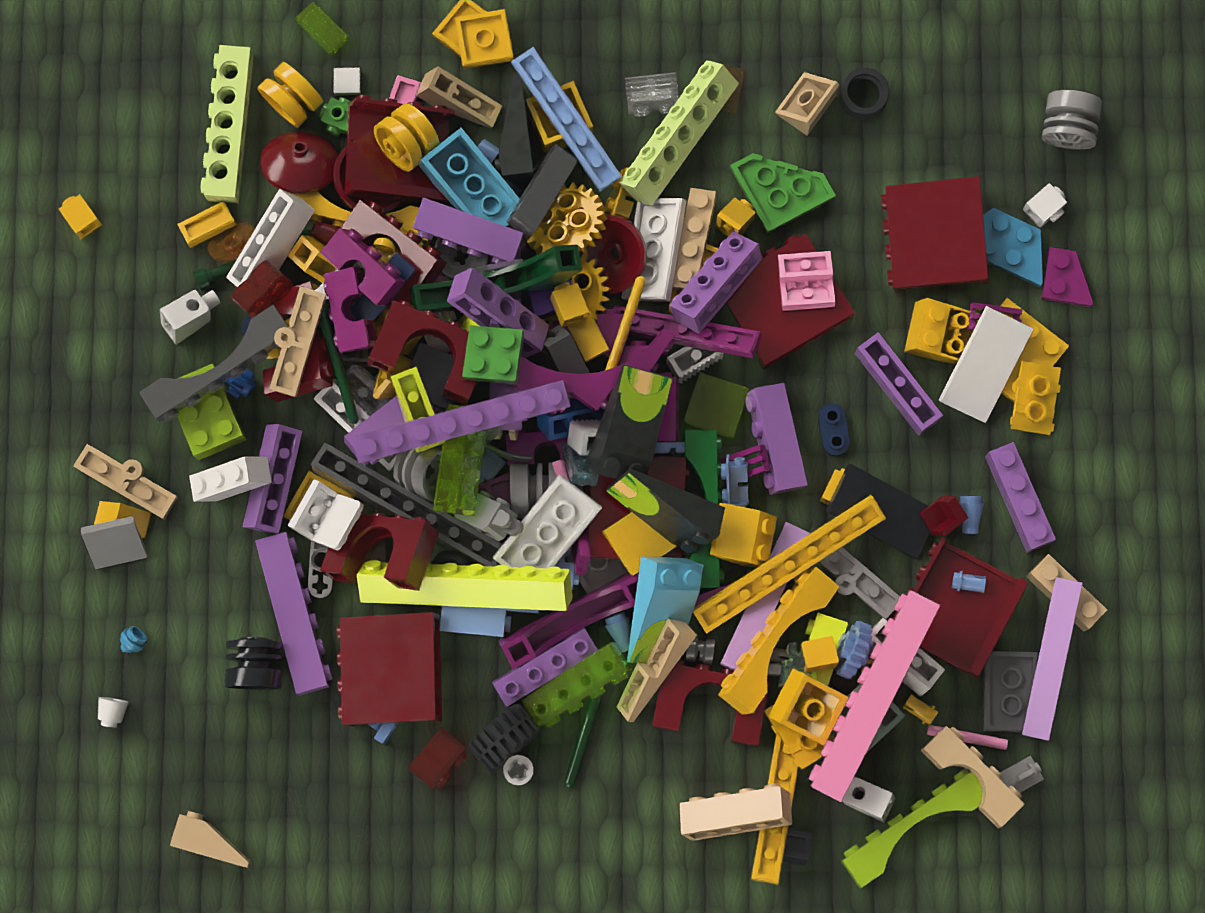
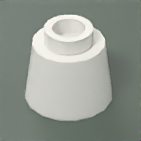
(111, 711)
(518, 770)

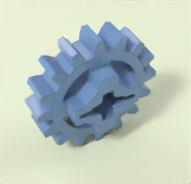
(854, 649)

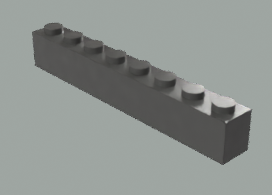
(396, 500)

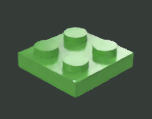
(493, 354)

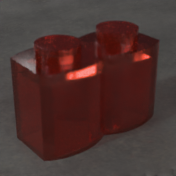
(262, 289)
(438, 758)

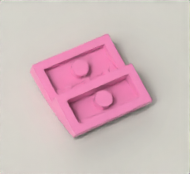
(806, 280)

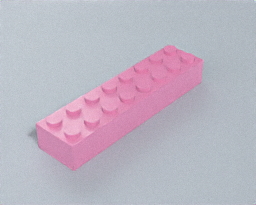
(874, 696)

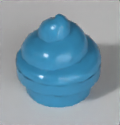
(132, 639)

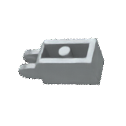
(493, 517)

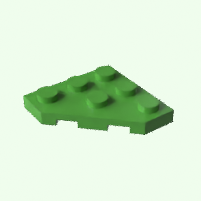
(780, 189)

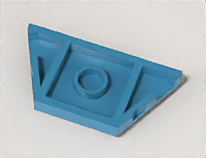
(1013, 246)

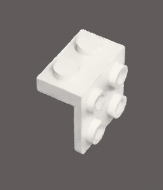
(325, 516)

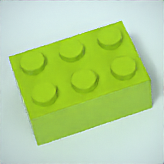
(211, 422)

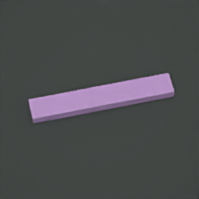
(756, 614)
(1052, 658)

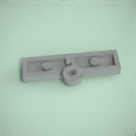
(857, 579)

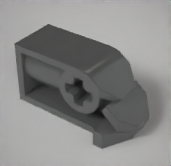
(563, 352)

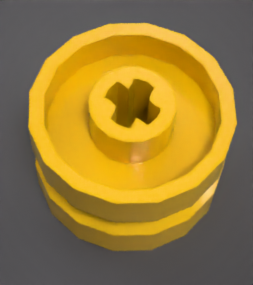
(290, 94)
(406, 136)

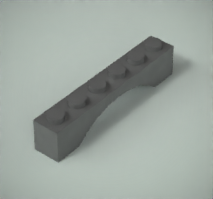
(170, 395)

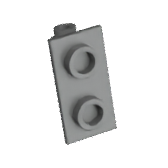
(1022, 774)

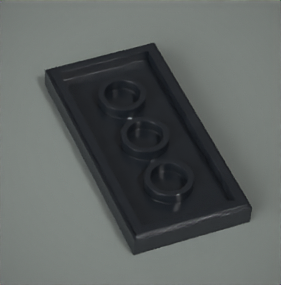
(903, 524)

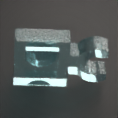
(795, 662)

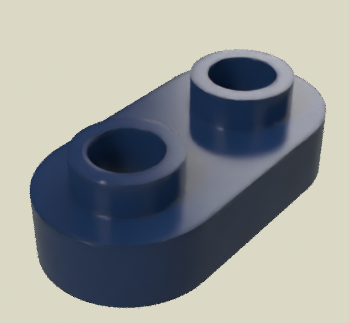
(833, 429)

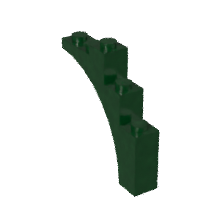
(534, 274)

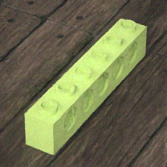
(226, 60)
(679, 132)

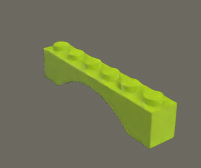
(870, 859)

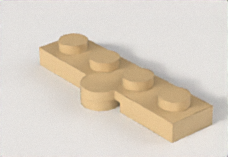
(694, 235)
(297, 341)
(126, 480)

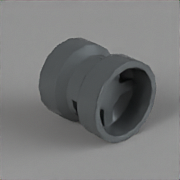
(700, 651)

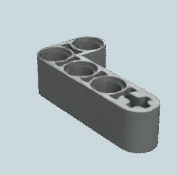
(549, 177)

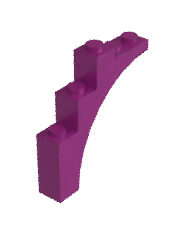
(609, 326)
(592, 388)

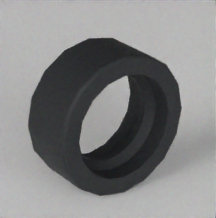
(864, 74)

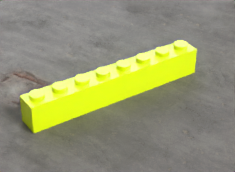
(472, 586)

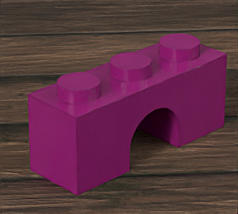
(380, 279)
(342, 291)
(529, 443)

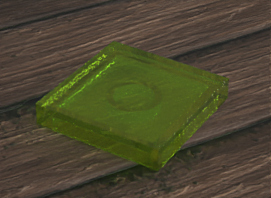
(716, 405)

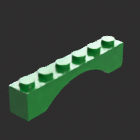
(701, 456)

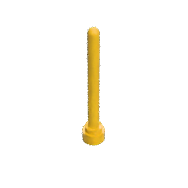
(626, 323)

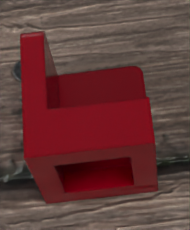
(943, 515)

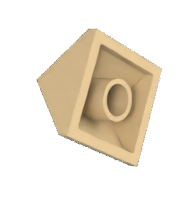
(807, 101)

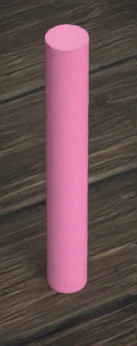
(974, 738)

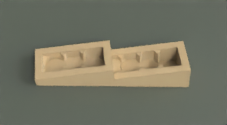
(648, 676)

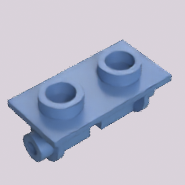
(735, 472)

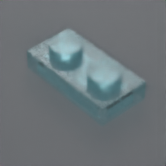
(577, 468)

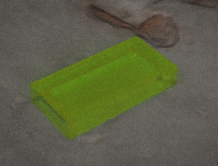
(322, 28)

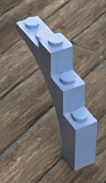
(490, 620)

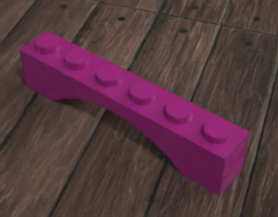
(545, 632)

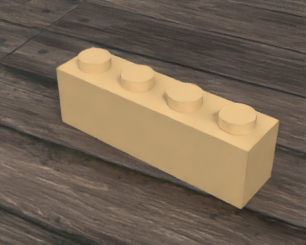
(735, 812)

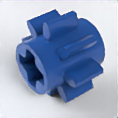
(242, 385)

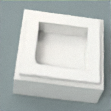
(346, 81)

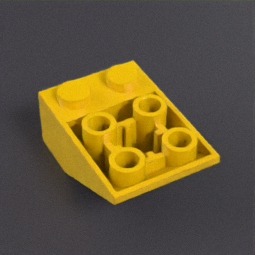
(938, 331)

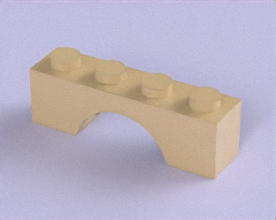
(998, 800)

